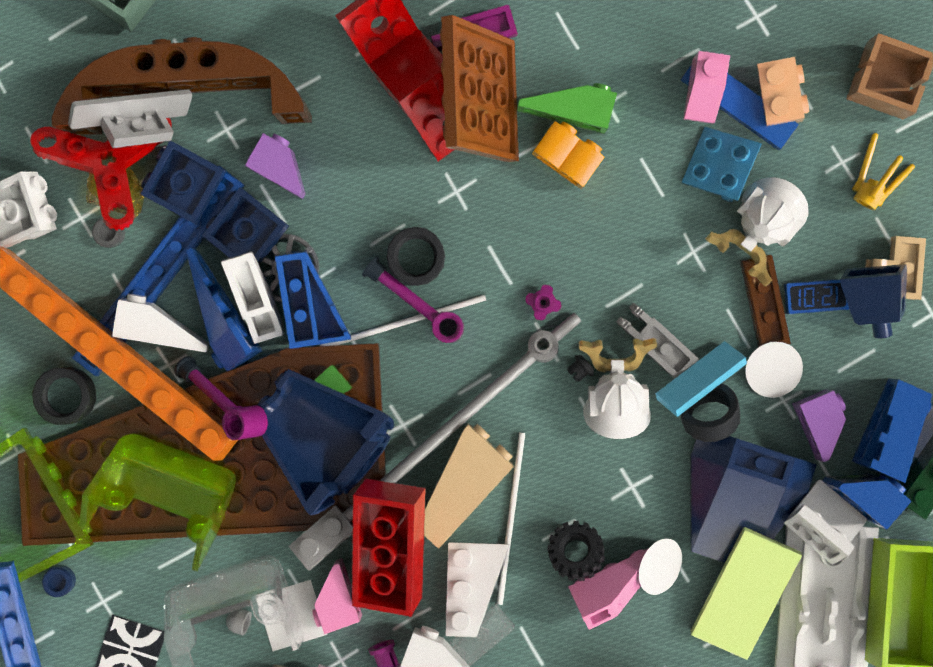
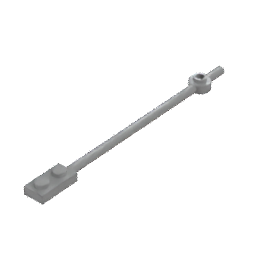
(337, 525)

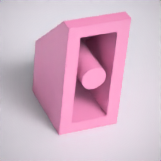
(706, 86)
(334, 603)

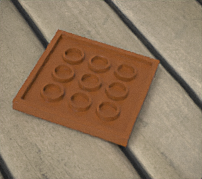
(479, 90)

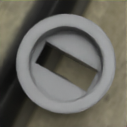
(239, 621)

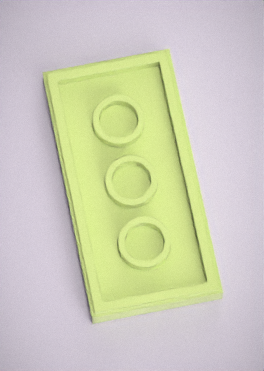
(746, 593)

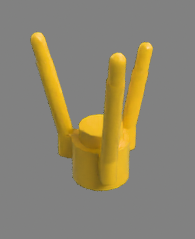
(873, 193)

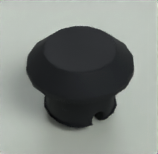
(581, 368)

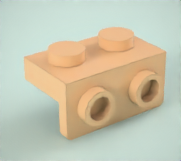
(781, 91)

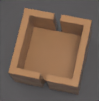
(888, 73)

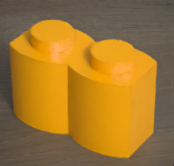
(568, 154)

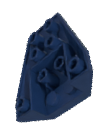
(741, 487)

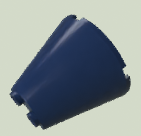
(322, 438)

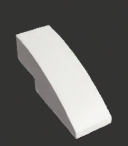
(253, 297)

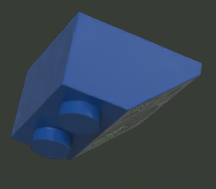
(874, 497)

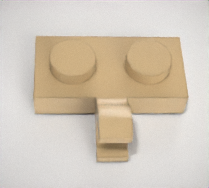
(910, 252)

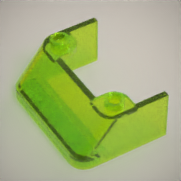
(164, 479)

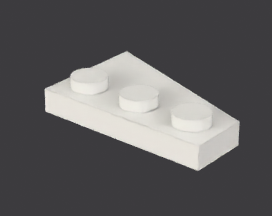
(470, 583)

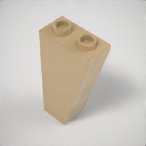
(464, 483)

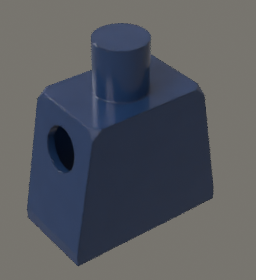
(876, 296)

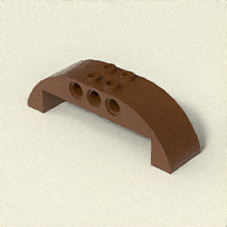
(177, 67)

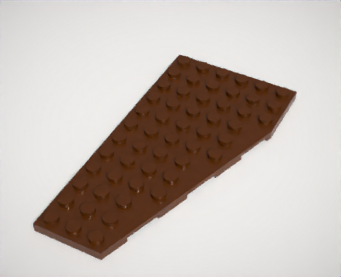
(261, 494)

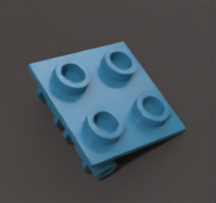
(721, 163)

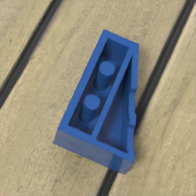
(306, 303)
(894, 430)

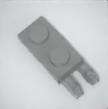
(670, 352)

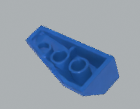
(224, 326)

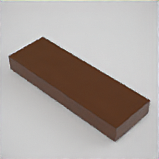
(765, 305)

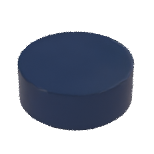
(58, 581)

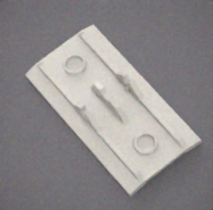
(826, 606)

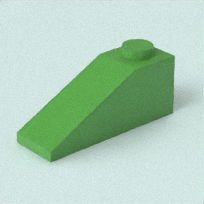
(580, 106)

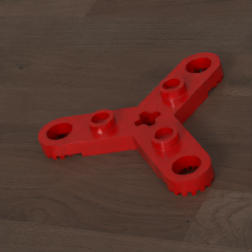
(87, 156)

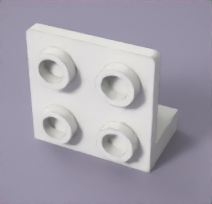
(826, 522)

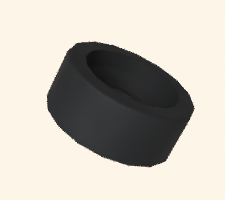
(415, 233)
(41, 402)
(718, 429)

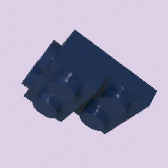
(182, 182)
(244, 227)

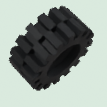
(581, 568)

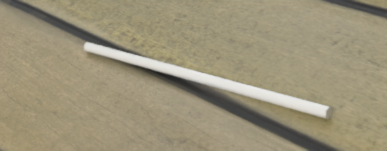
(407, 321)
(511, 516)

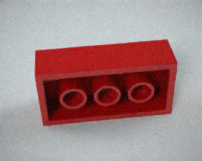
(388, 547)

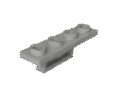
(132, 118)

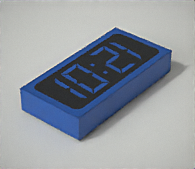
(814, 297)

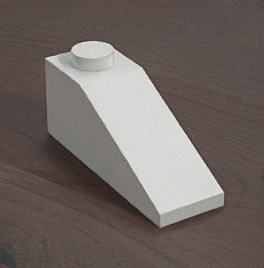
(149, 323)
(430, 650)

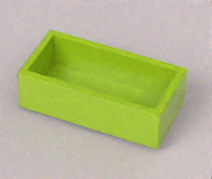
(900, 604)

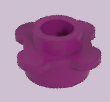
(546, 294)

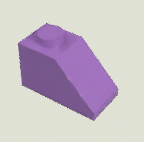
(277, 163)
(821, 421)

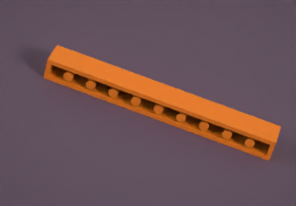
(113, 356)

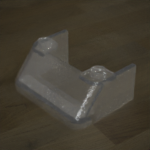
(252, 583)

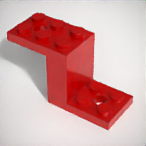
(402, 63)

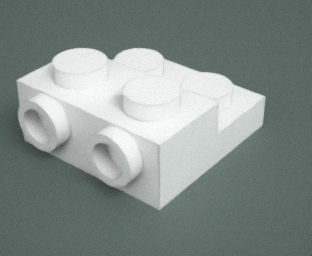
(24, 209)

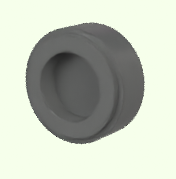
(107, 237)

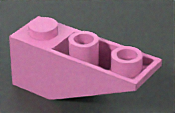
(608, 590)

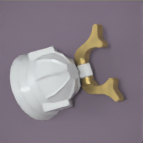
(770, 215)
(618, 402)

